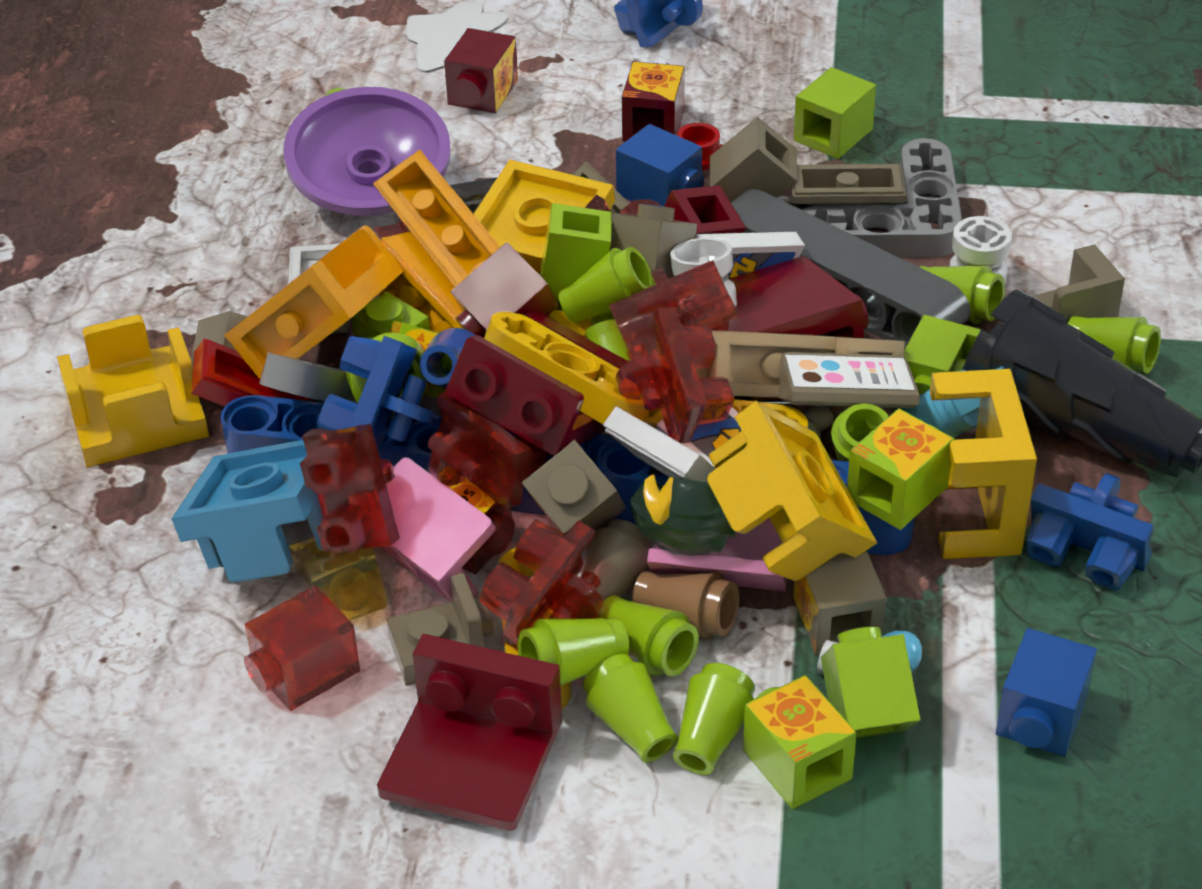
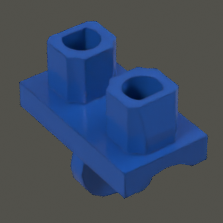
(655, 18)
(386, 370)
(1094, 522)

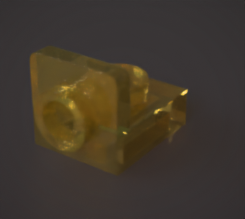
(346, 577)

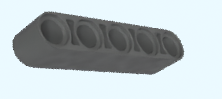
(890, 287)

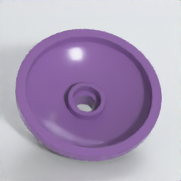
(355, 139)

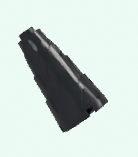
(1082, 392)

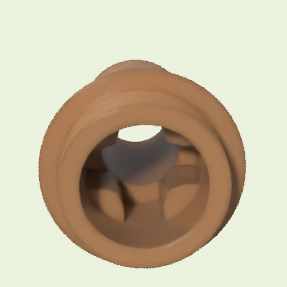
(703, 597)

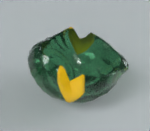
(681, 516)

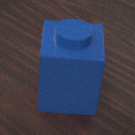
(656, 164)
(1045, 691)

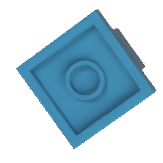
(240, 508)

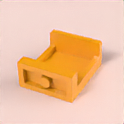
(316, 301)

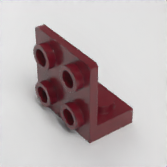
(474, 733)

